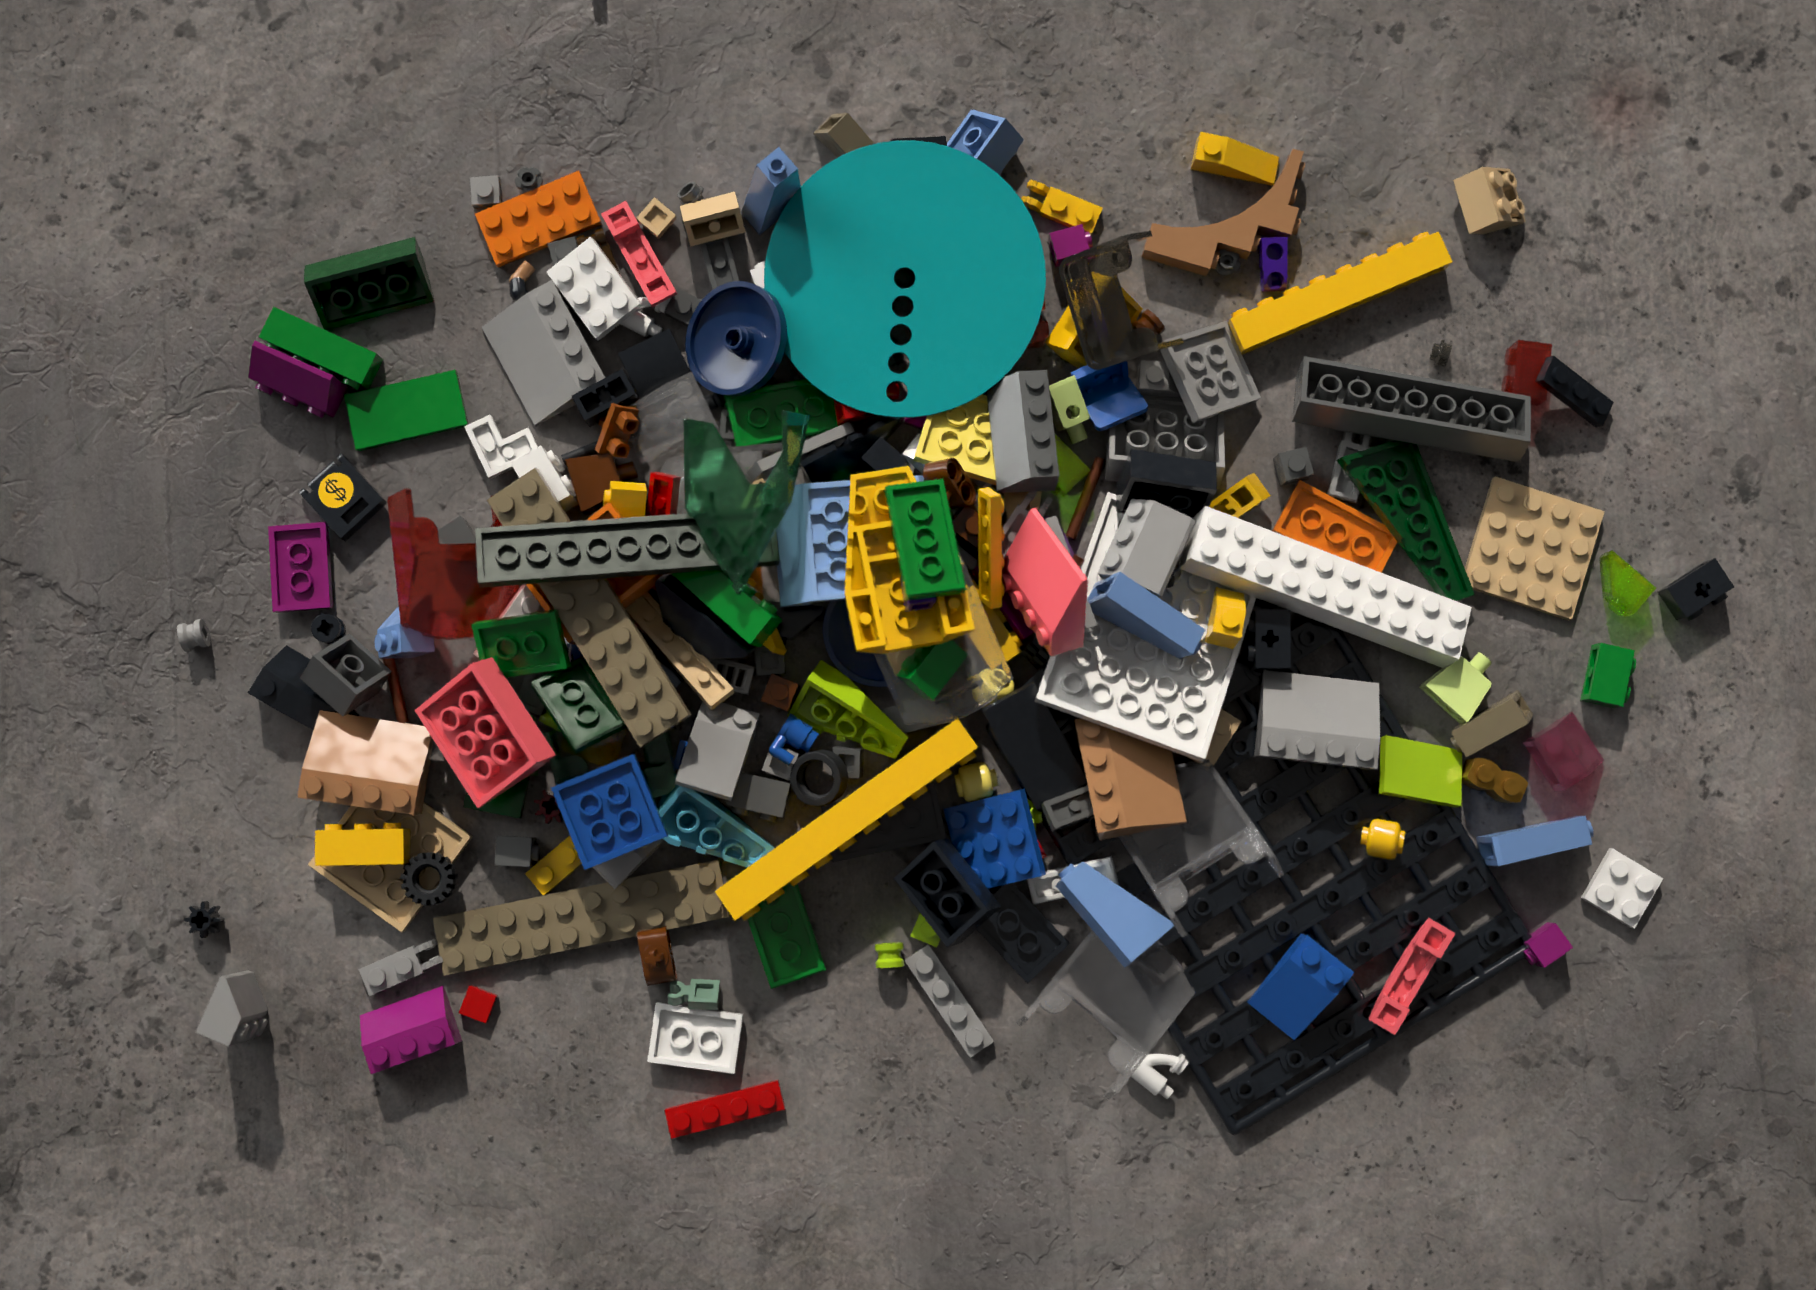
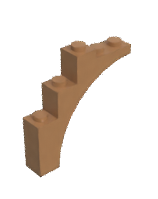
(1195, 246)

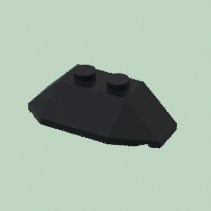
(697, 622)

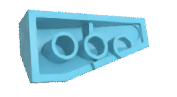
(709, 827)

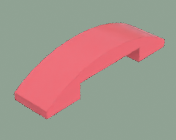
(639, 254)
(1409, 975)

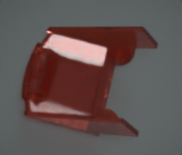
(437, 580)

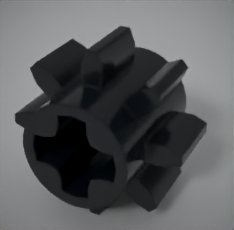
(195, 919)

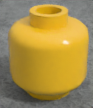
(1383, 839)

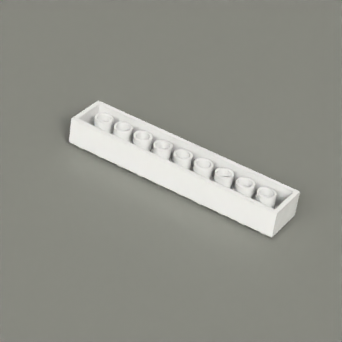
(1325, 587)

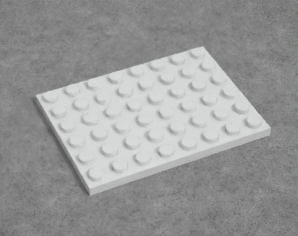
(1134, 684)

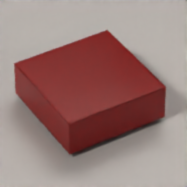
(478, 1004)

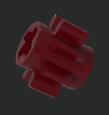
(546, 810)

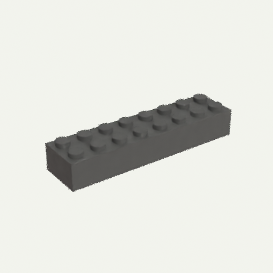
(1412, 409)

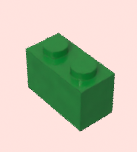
(931, 668)
(1608, 675)

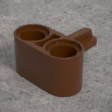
(957, 483)
(657, 956)

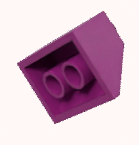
(295, 381)
(408, 1029)

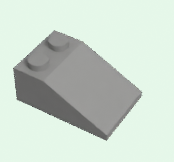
(717, 750)

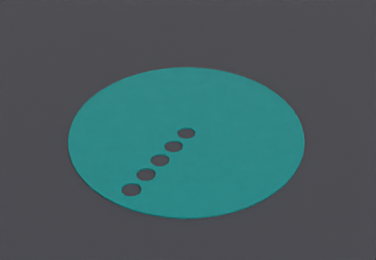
(972, 265)

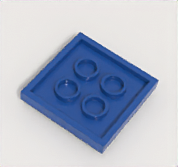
(609, 811)
(997, 838)

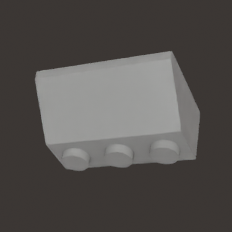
(1147, 544)
(235, 1010)

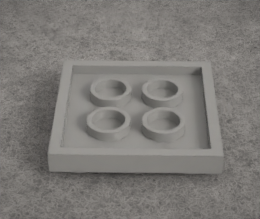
(1210, 372)

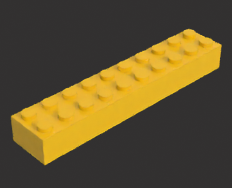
(845, 820)

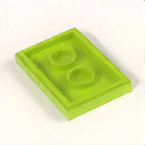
(1420, 771)

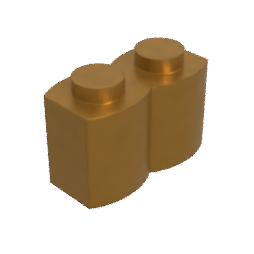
(1498, 784)

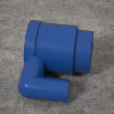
(794, 733)

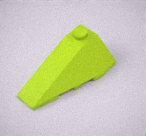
(839, 707)

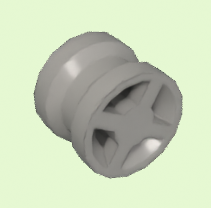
(193, 635)

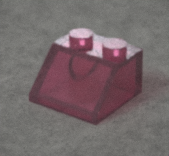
(1564, 752)

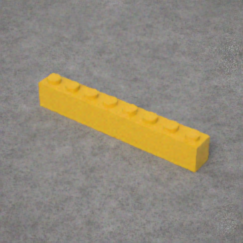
(1339, 292)

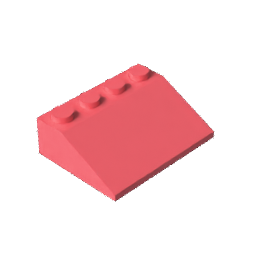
(1046, 586)
(484, 731)

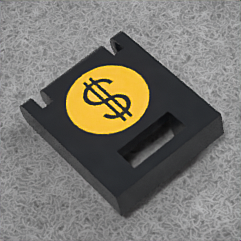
(337, 492)

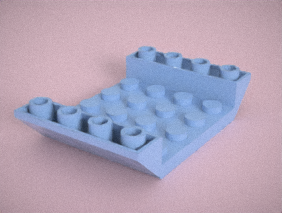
(814, 544)

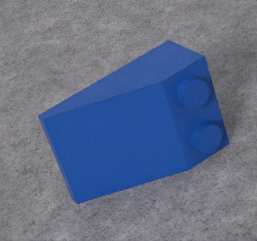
(1300, 986)

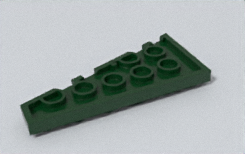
(1404, 499)

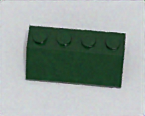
(368, 283)

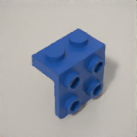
(1109, 395)

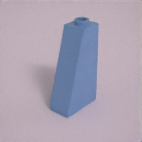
(770, 190)
(1145, 615)
(1535, 840)
(1112, 913)

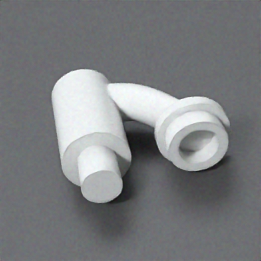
(642, 323)
(1153, 1080)

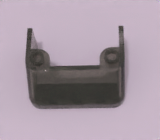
(1100, 307)

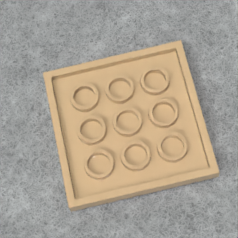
(1532, 548)
(380, 885)

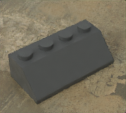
(1023, 433)

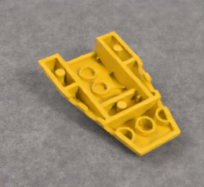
(874, 577)

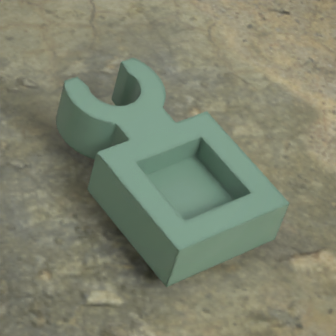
(700, 994)

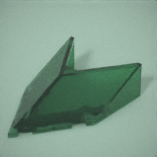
(732, 513)

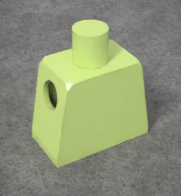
(1068, 395)
(1460, 687)

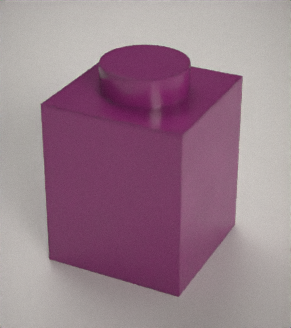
(1068, 242)
(1546, 945)

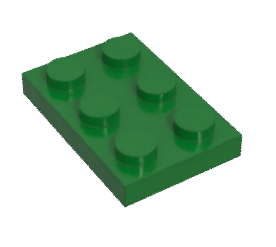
(523, 643)

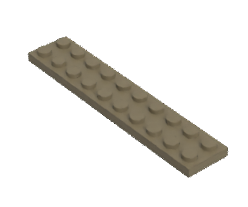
(599, 624)
(579, 917)

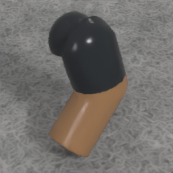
(518, 279)

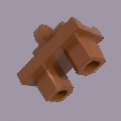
(616, 430)

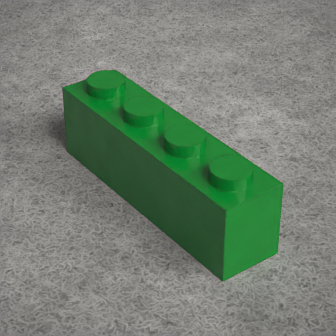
(321, 348)
(743, 613)

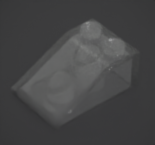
(663, 414)

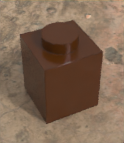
(780, 693)

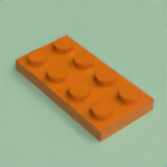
(537, 218)
(1335, 527)

